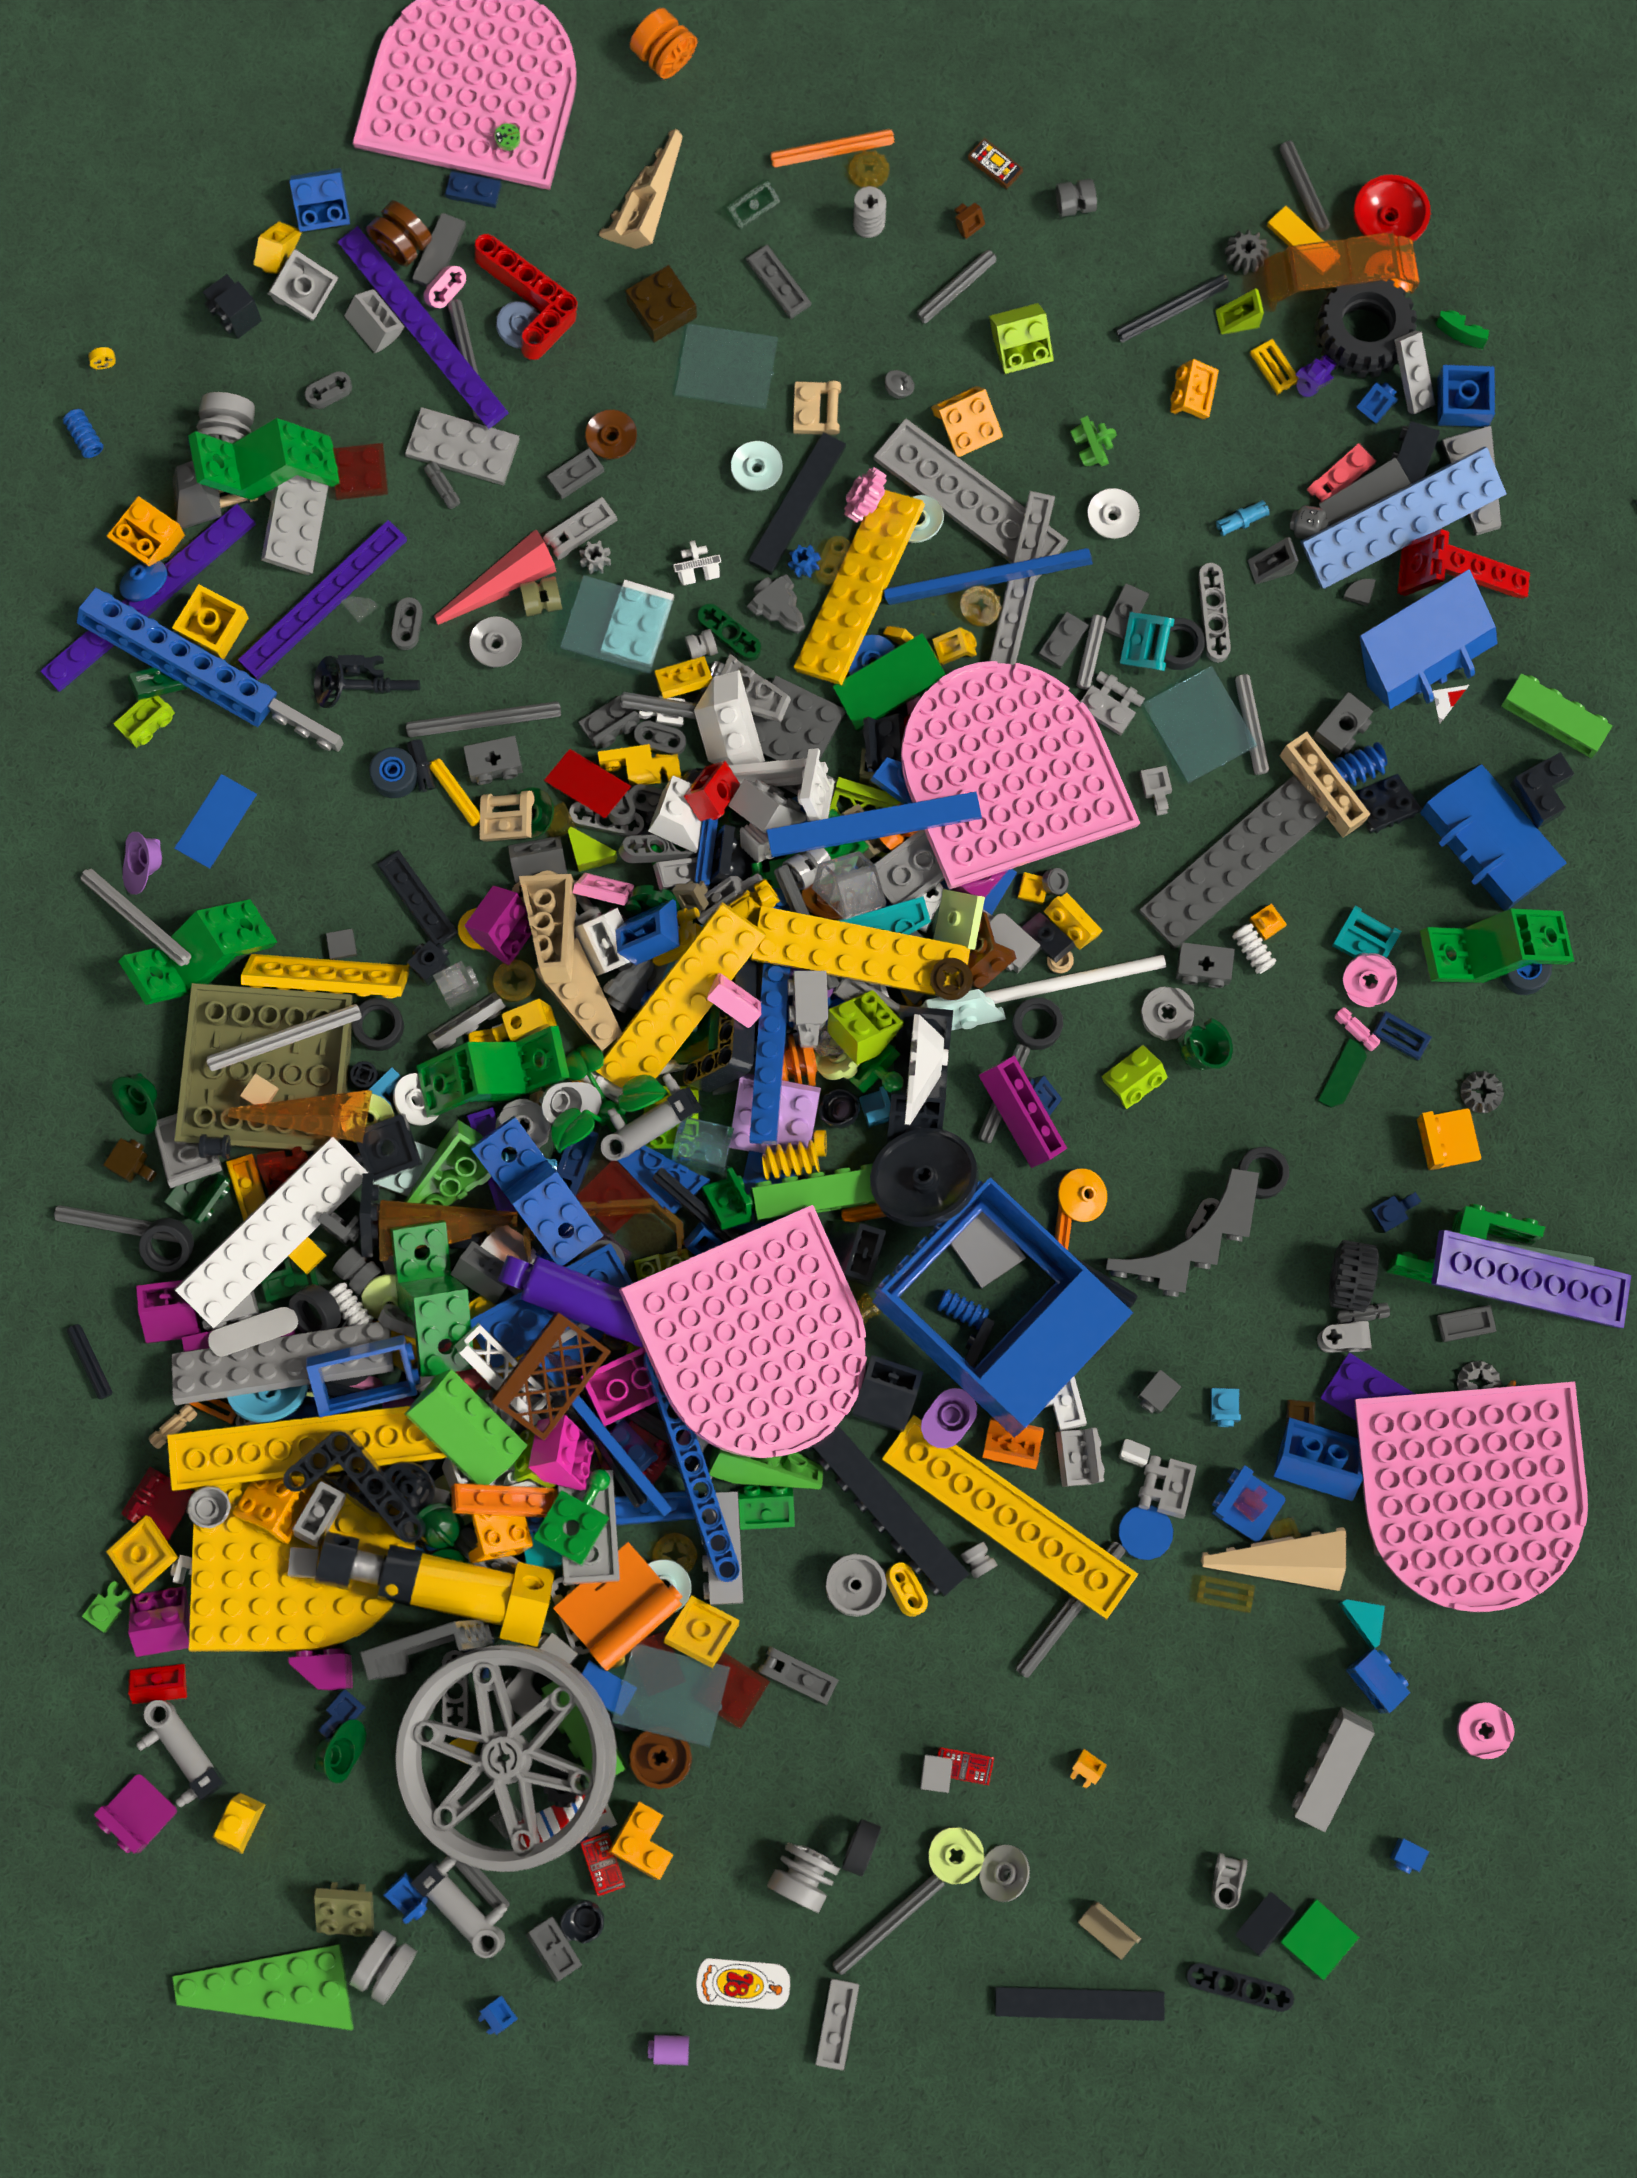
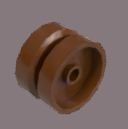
(399, 233)
(658, 1774)

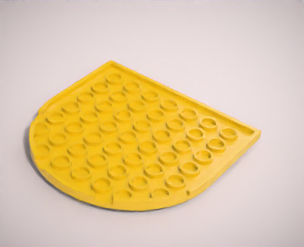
(250, 1602)

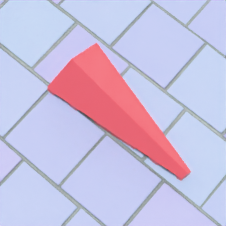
(524, 563)

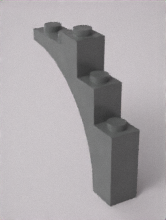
(1231, 1217)

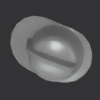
(569, 1095)

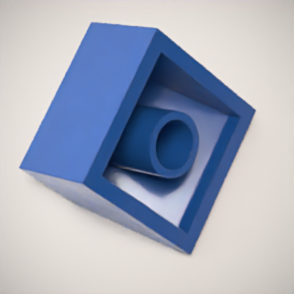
(1378, 1680)

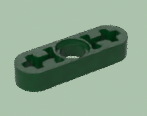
(748, 638)

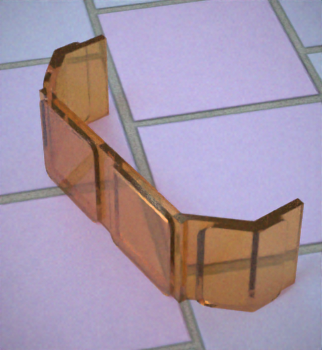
(1340, 264)
(621, 1207)

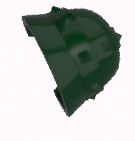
(1206, 1046)

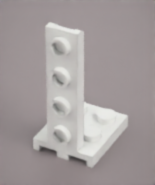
(810, 772)

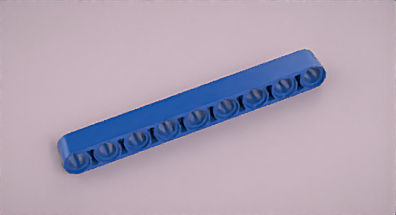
(689, 1479)

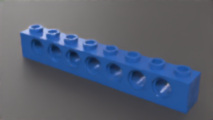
(162, 655)

